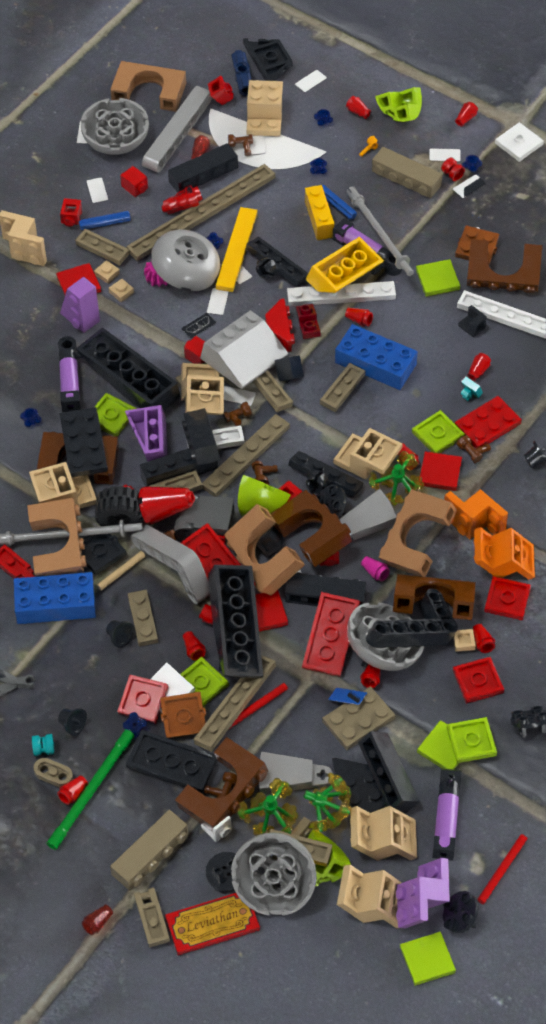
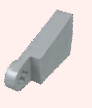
(370, 516)
(296, 771)

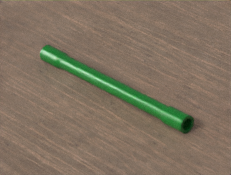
(61, 831)

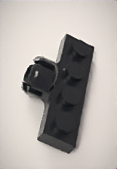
(275, 263)
(322, 475)

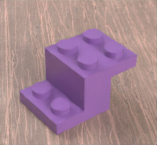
(422, 893)

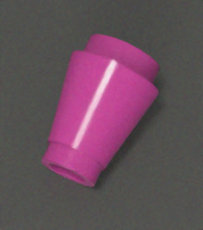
(375, 568)

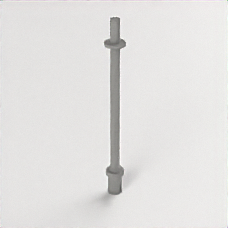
(358, 201)
(9, 538)

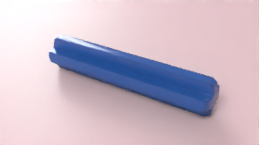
(339, 204)
(104, 220)

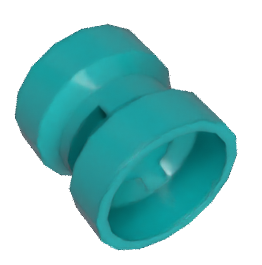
(48, 744)

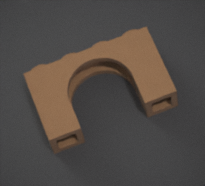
(133, 74)
(416, 508)
(61, 515)
(243, 540)

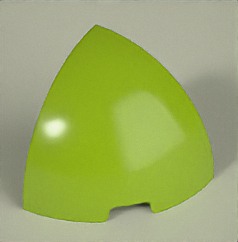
(401, 105)
(256, 492)
(335, 864)

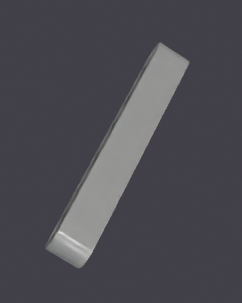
(177, 129)

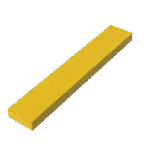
(236, 249)

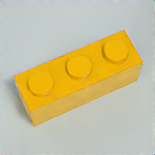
(319, 212)

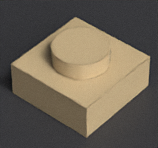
(107, 272)
(121, 290)
(464, 640)

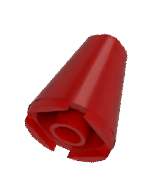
(164, 502)

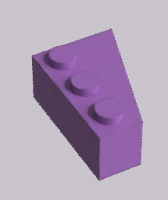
(81, 305)
(150, 430)

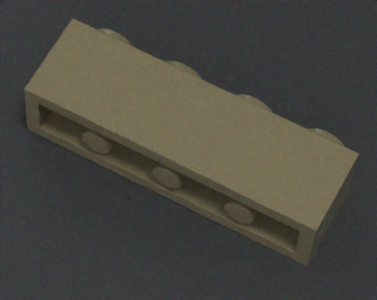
(406, 172)
(149, 850)

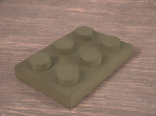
(353, 722)

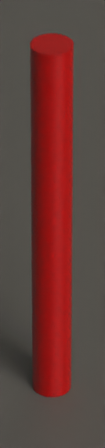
(260, 703)
(502, 869)

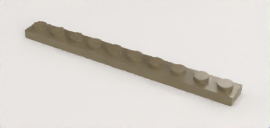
(205, 209)

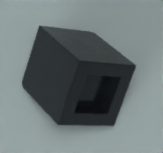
(473, 322)
(289, 368)
(270, 541)

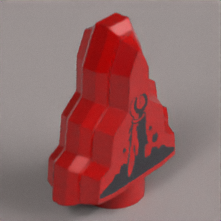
(182, 200)

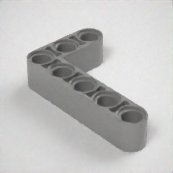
(177, 557)

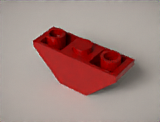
(280, 324)

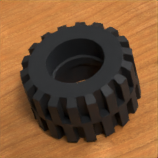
(116, 505)

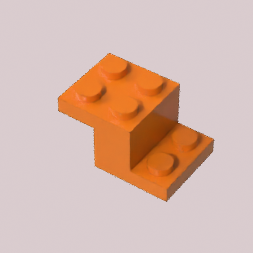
(477, 512)
(504, 553)

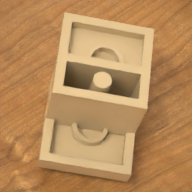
(264, 108)
(23, 238)
(202, 388)
(367, 453)
(56, 484)
(383, 833)
(369, 895)

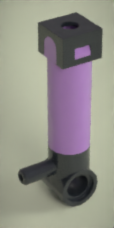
(345, 233)
(69, 374)
(447, 814)

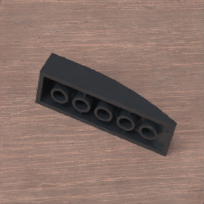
(129, 371)
(235, 620)

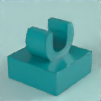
(470, 389)

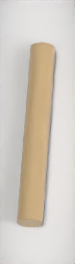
(120, 571)

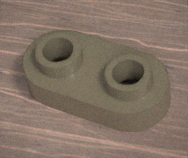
(54, 772)

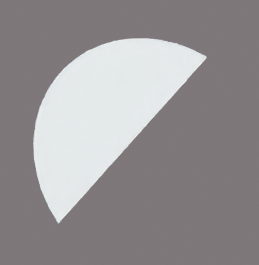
(280, 150)

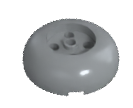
(114, 126)
(194, 267)
(382, 658)
(257, 888)

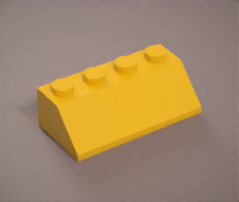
(343, 266)

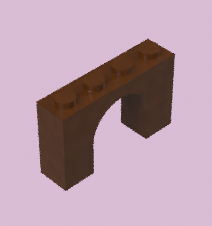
(525, 279)
(53, 451)
(307, 509)
(455, 592)
(249, 773)

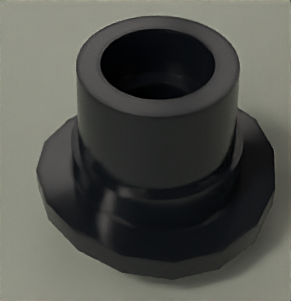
(535, 455)
(120, 632)
(73, 720)

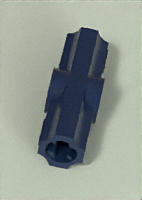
(242, 71)

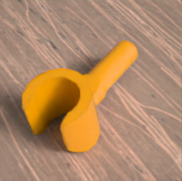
(372, 144)

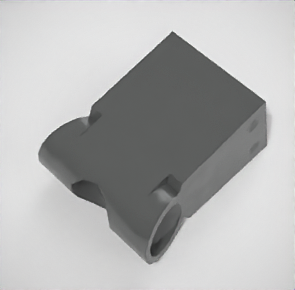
(216, 511)

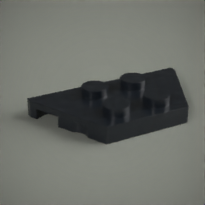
(269, 57)
(362, 785)

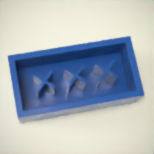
(377, 355)
(54, 598)

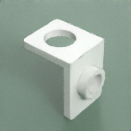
(220, 830)

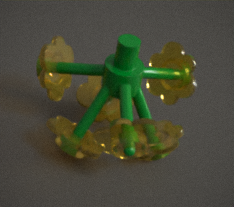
(393, 477)
(321, 801)
(269, 805)

